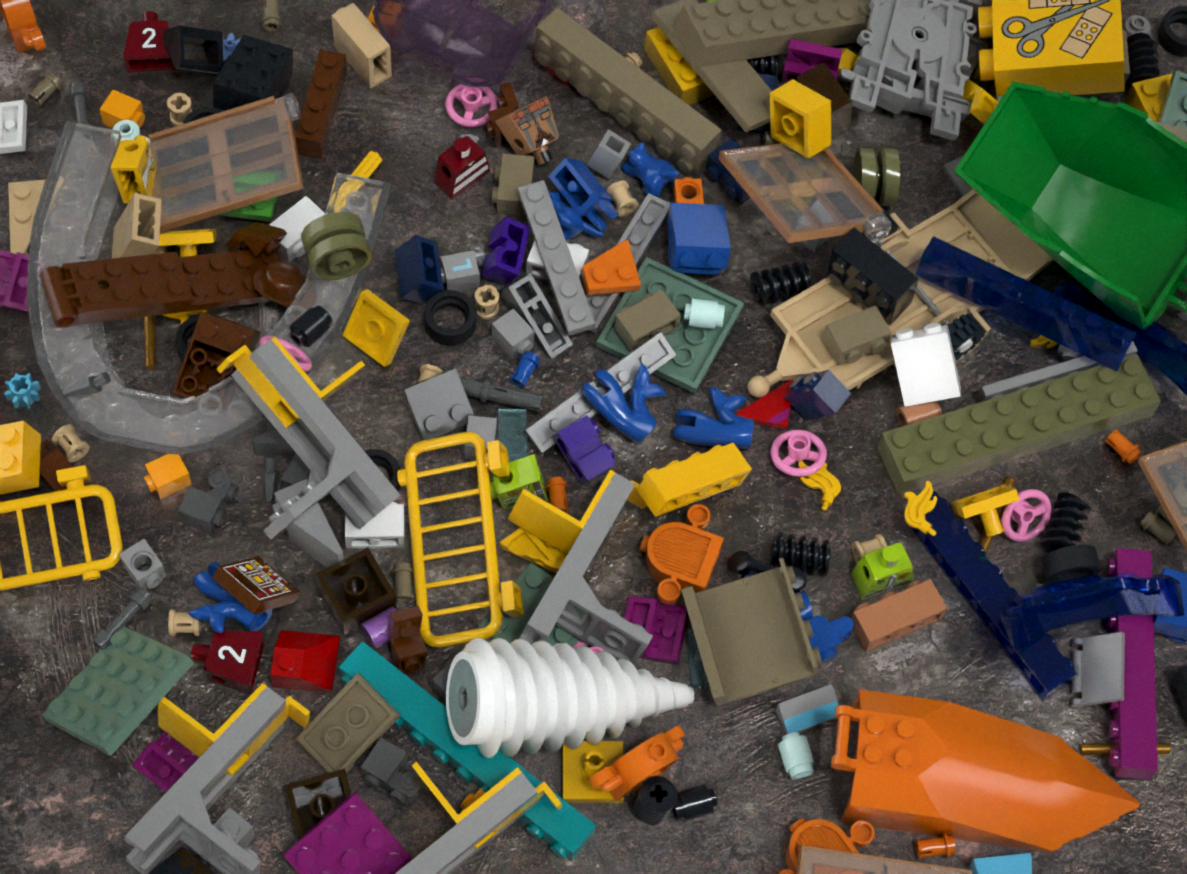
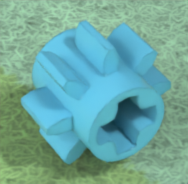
(22, 390)

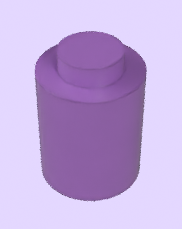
(376, 628)

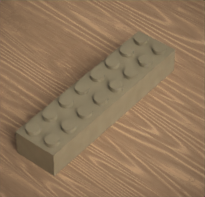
(762, 28)
(626, 92)

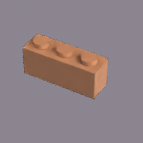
(898, 614)

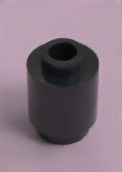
(310, 326)
(695, 803)

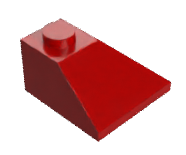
(305, 661)

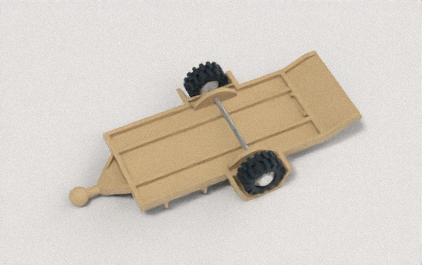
(968, 225)

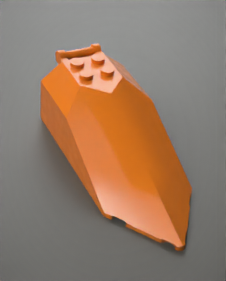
(969, 775)

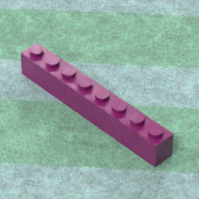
(1135, 716)

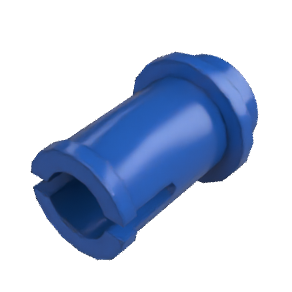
(525, 368)

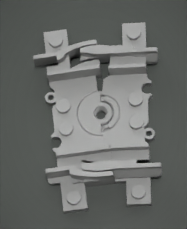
(939, 56)

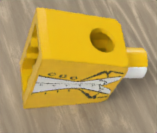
(134, 167)

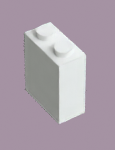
(925, 364)

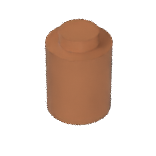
(915, 413)

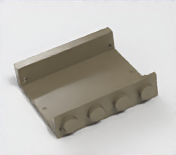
(752, 634)

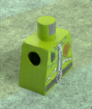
(523, 475)
(886, 568)

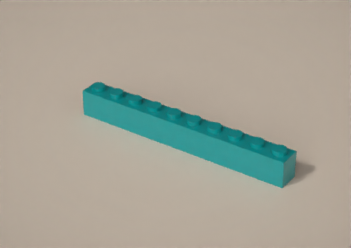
(428, 725)

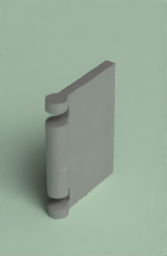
(1098, 669)

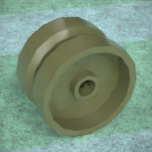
(878, 173)
(336, 246)

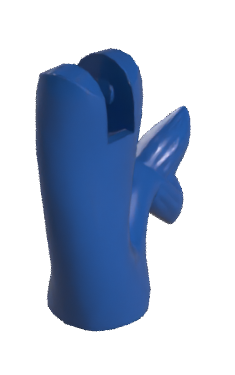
(632, 422)
(710, 432)
(228, 606)

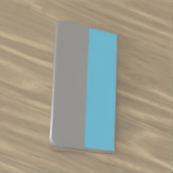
(808, 710)

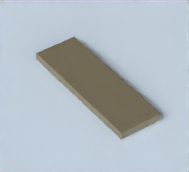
(732, 82)

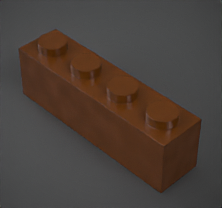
(321, 104)

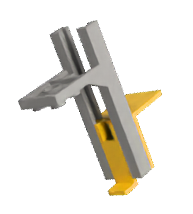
(313, 432)
(580, 542)
(222, 759)
(478, 822)

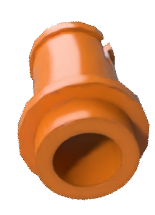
(1123, 447)
(557, 493)
(935, 846)

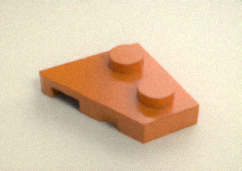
(611, 272)

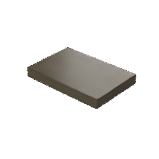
(348, 726)

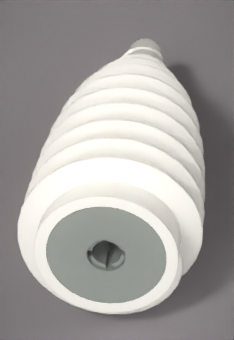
(549, 696)

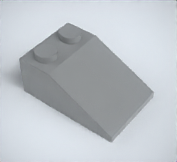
(311, 529)

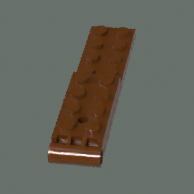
(151, 285)

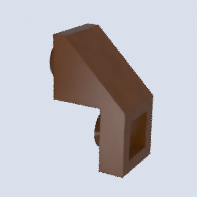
(506, 103)
(258, 238)
(50, 461)
(405, 640)

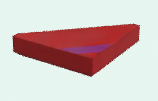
(771, 409)

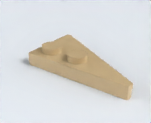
(22, 208)

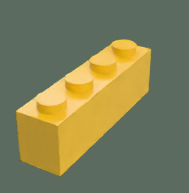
(693, 478)

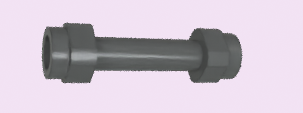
(78, 96)
(138, 600)

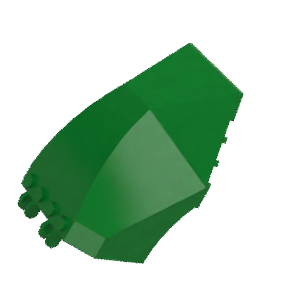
(1091, 190)

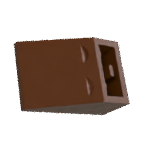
(210, 345)

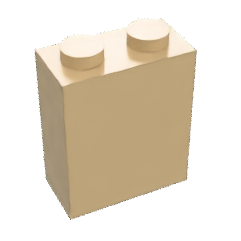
(363, 45)
(138, 227)

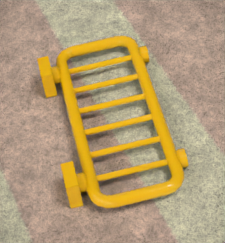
(90, 570)
(511, 596)

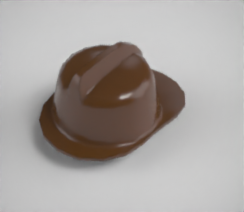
(279, 282)

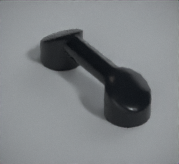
(742, 563)

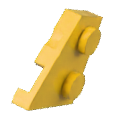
(533, 550)

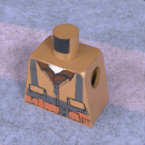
(530, 129)

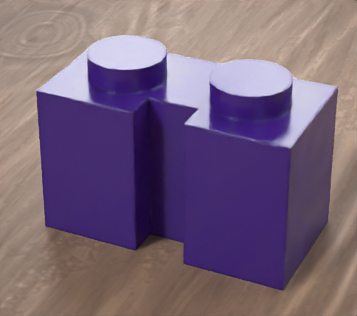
(508, 244)
(584, 450)

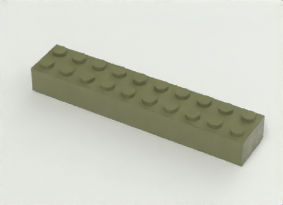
(1017, 424)

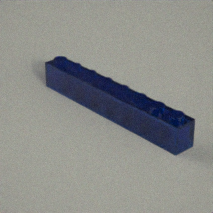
(1025, 303)
(986, 594)

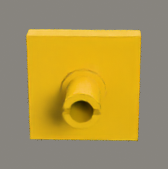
(187, 239)
(376, 327)
(985, 505)
(584, 763)

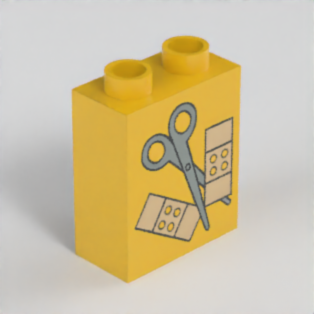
(1053, 45)

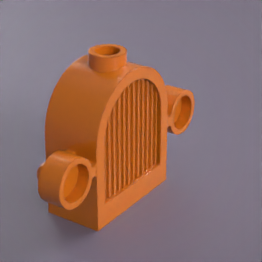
(22, 25)
(682, 554)
(640, 763)
(825, 835)

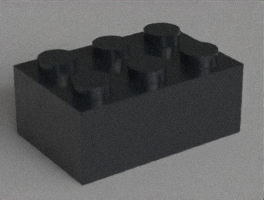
(252, 73)
(872, 275)

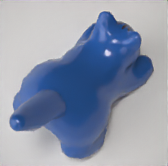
(651, 170)
(570, 219)

